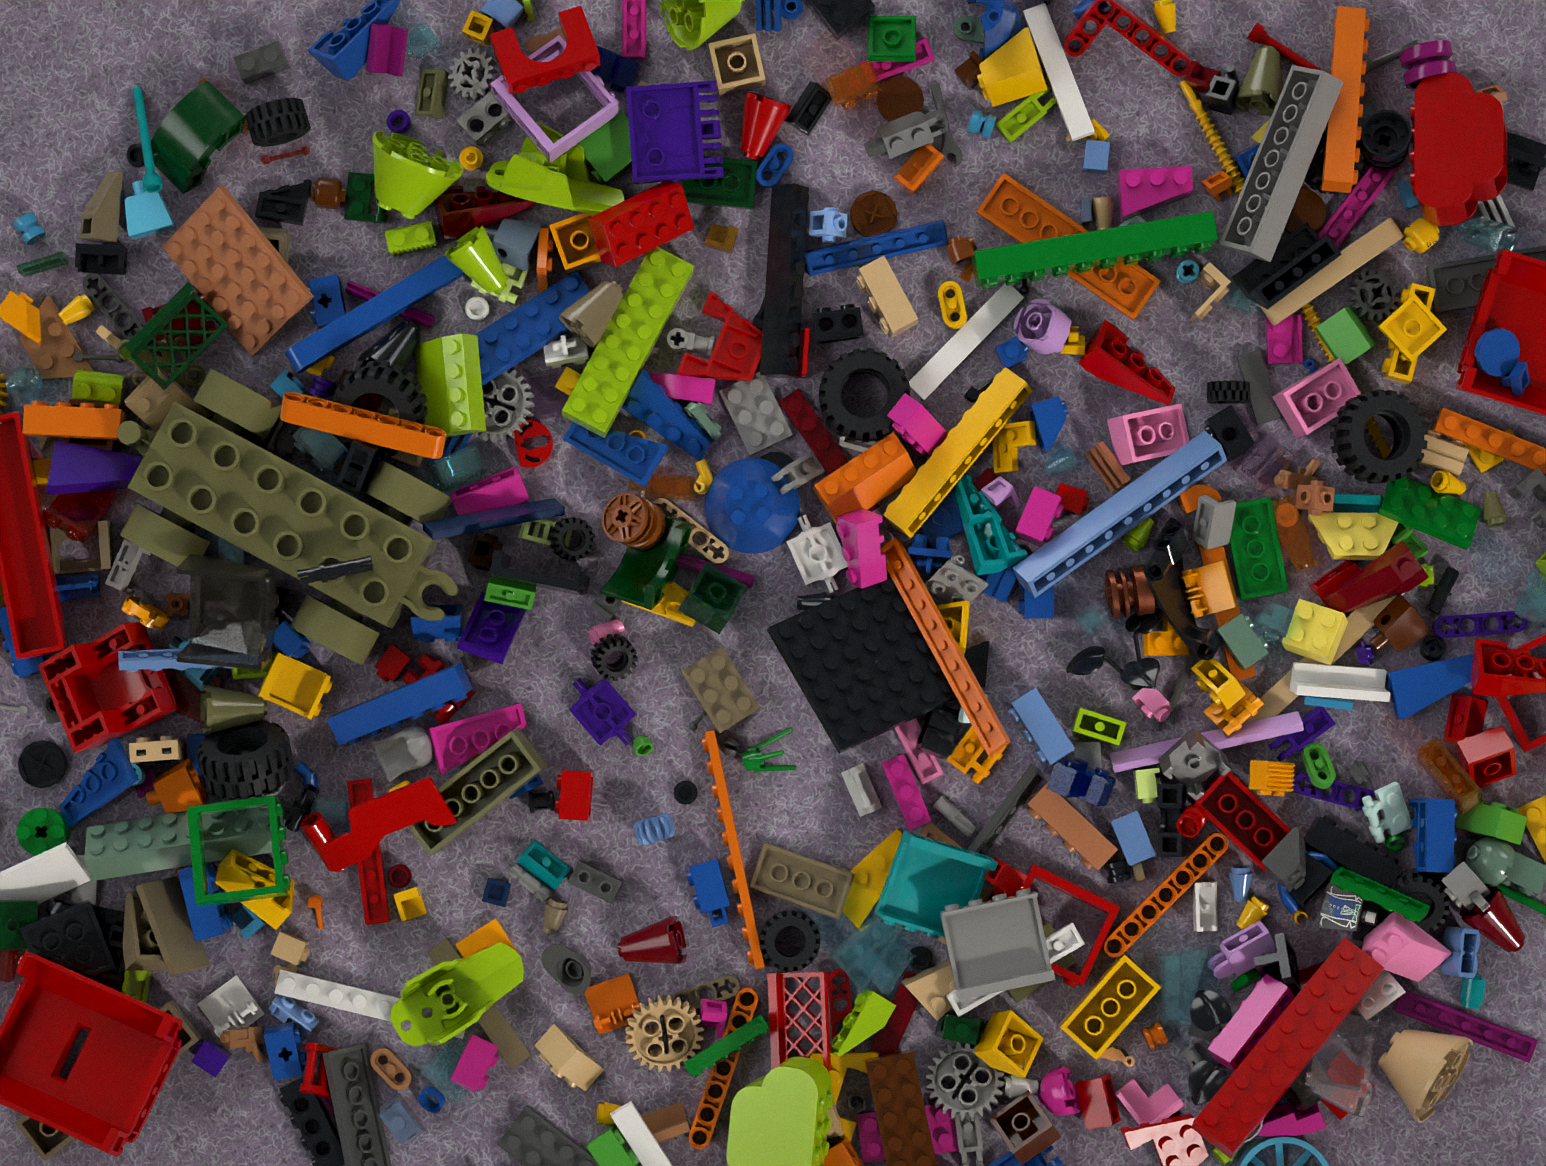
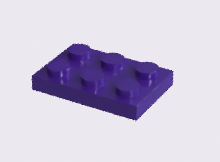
(491, 630)

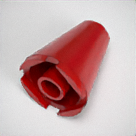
(760, 123)

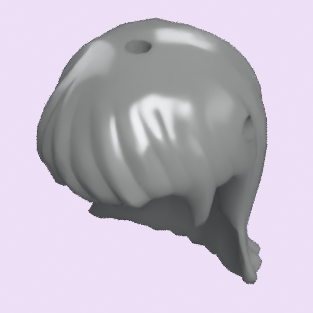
(404, 751)

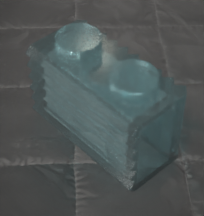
(458, 468)

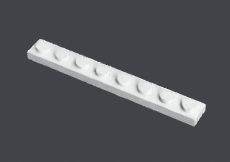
(340, 996)

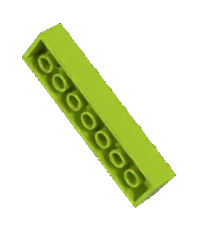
(628, 341)

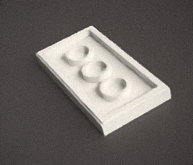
(43, 875)

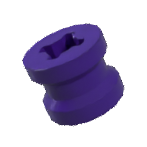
(321, 387)

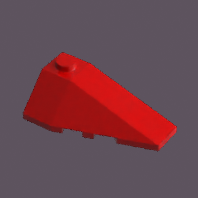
(1113, 361)
(1505, 671)

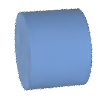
(503, 11)

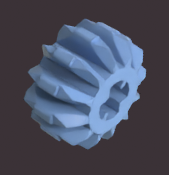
(654, 829)

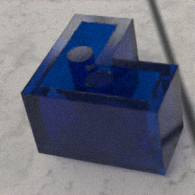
(1079, 780)

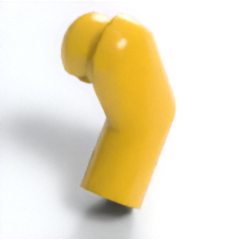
(704, 479)

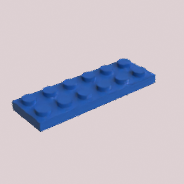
(527, 327)

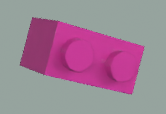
(474, 1064)

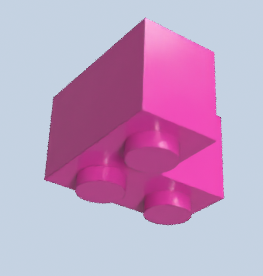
(1037, 518)

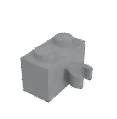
(1466, 888)

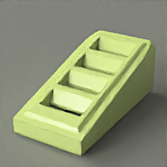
(525, 529)

